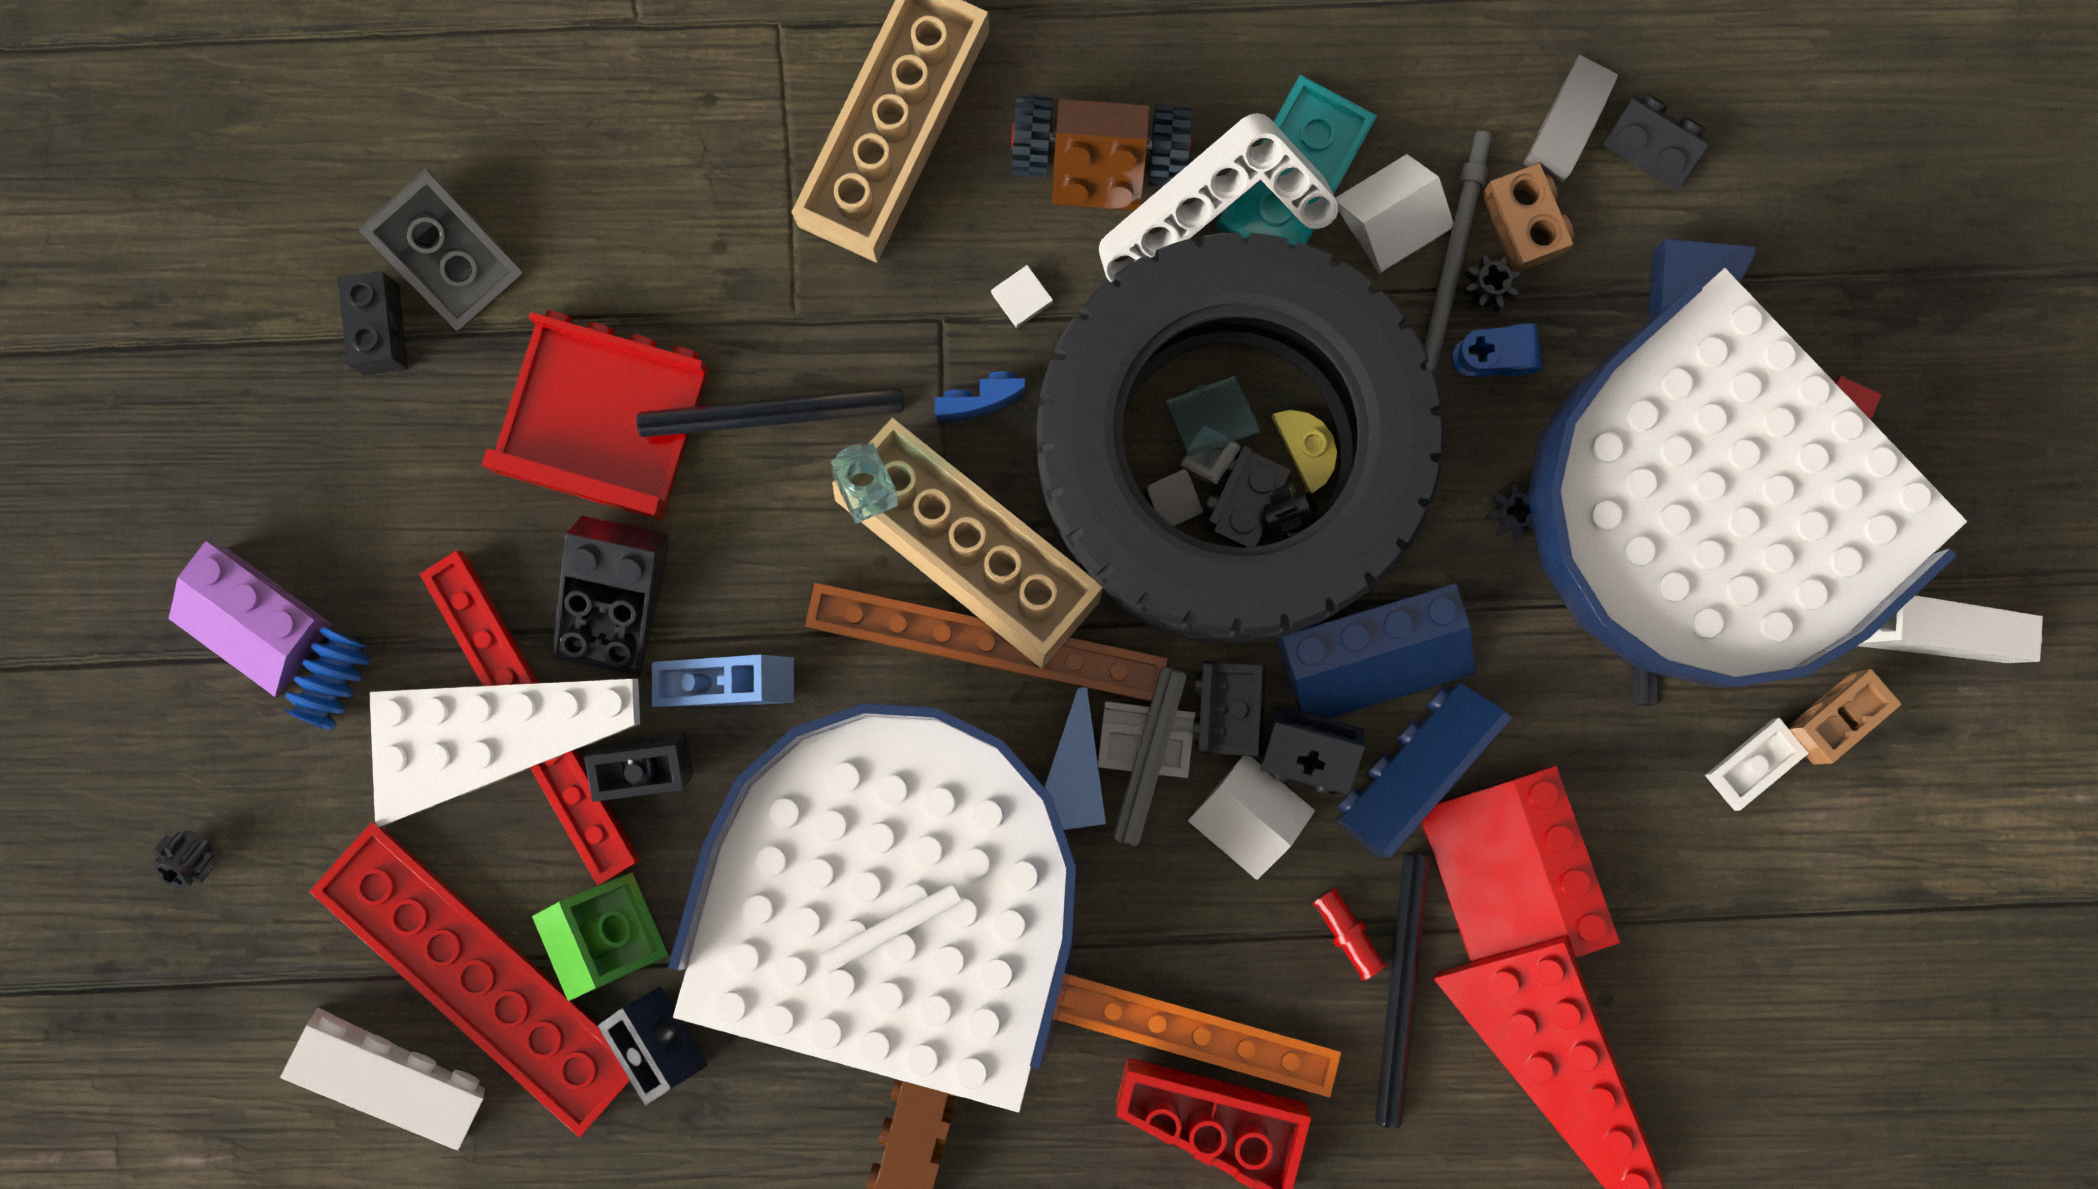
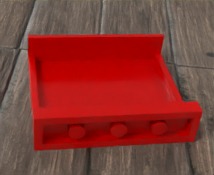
(578, 411)

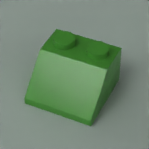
(599, 936)

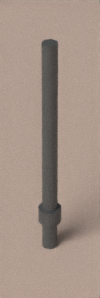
(1473, 178)

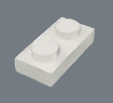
(1756, 764)

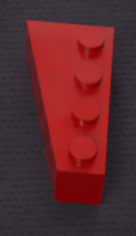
(1218, 1122)

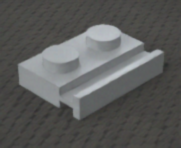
(1123, 731)

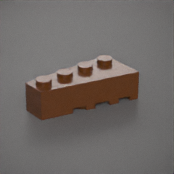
(913, 1138)

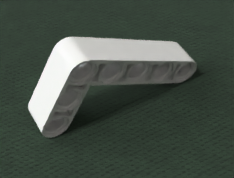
(1218, 192)

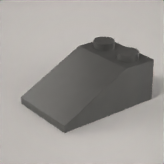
(440, 249)

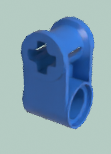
(1505, 352)

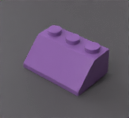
(245, 617)

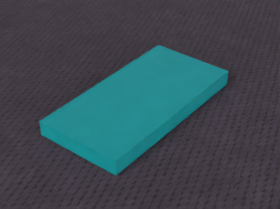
(1327, 134)

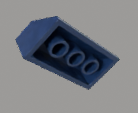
(1379, 653)
(1420, 769)

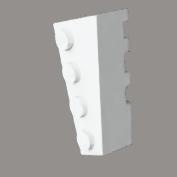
(384, 1080)

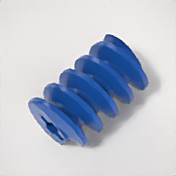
(327, 679)

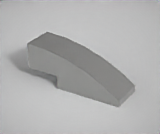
(1571, 119)

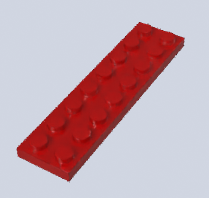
(474, 977)

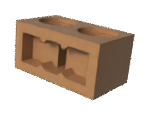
(1516, 220)
(1843, 716)

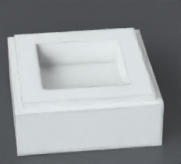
(1022, 296)

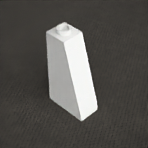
(1961, 632)

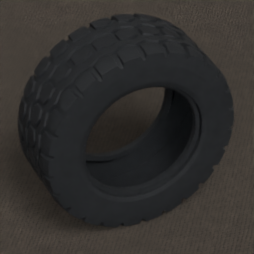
(1266, 299)

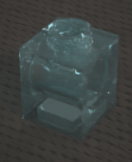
(867, 500)

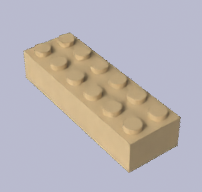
(891, 123)
(978, 549)

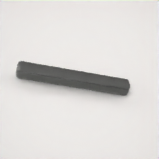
(1149, 756)

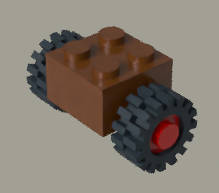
(1099, 148)

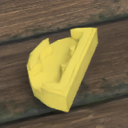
(1309, 446)

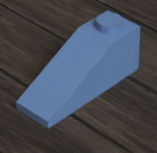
(723, 681)
(1075, 772)

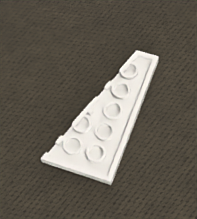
(464, 738)

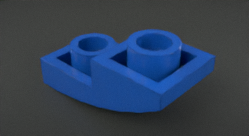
(995, 394)

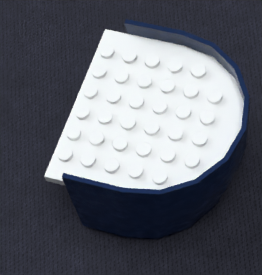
(1728, 501)
(844, 833)

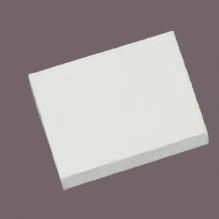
(1396, 212)
(1252, 817)

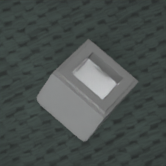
(1210, 464)
(1174, 498)

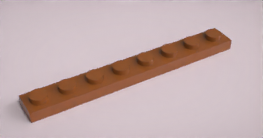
(975, 642)

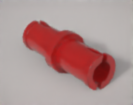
(1349, 934)

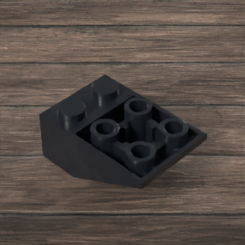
(608, 594)

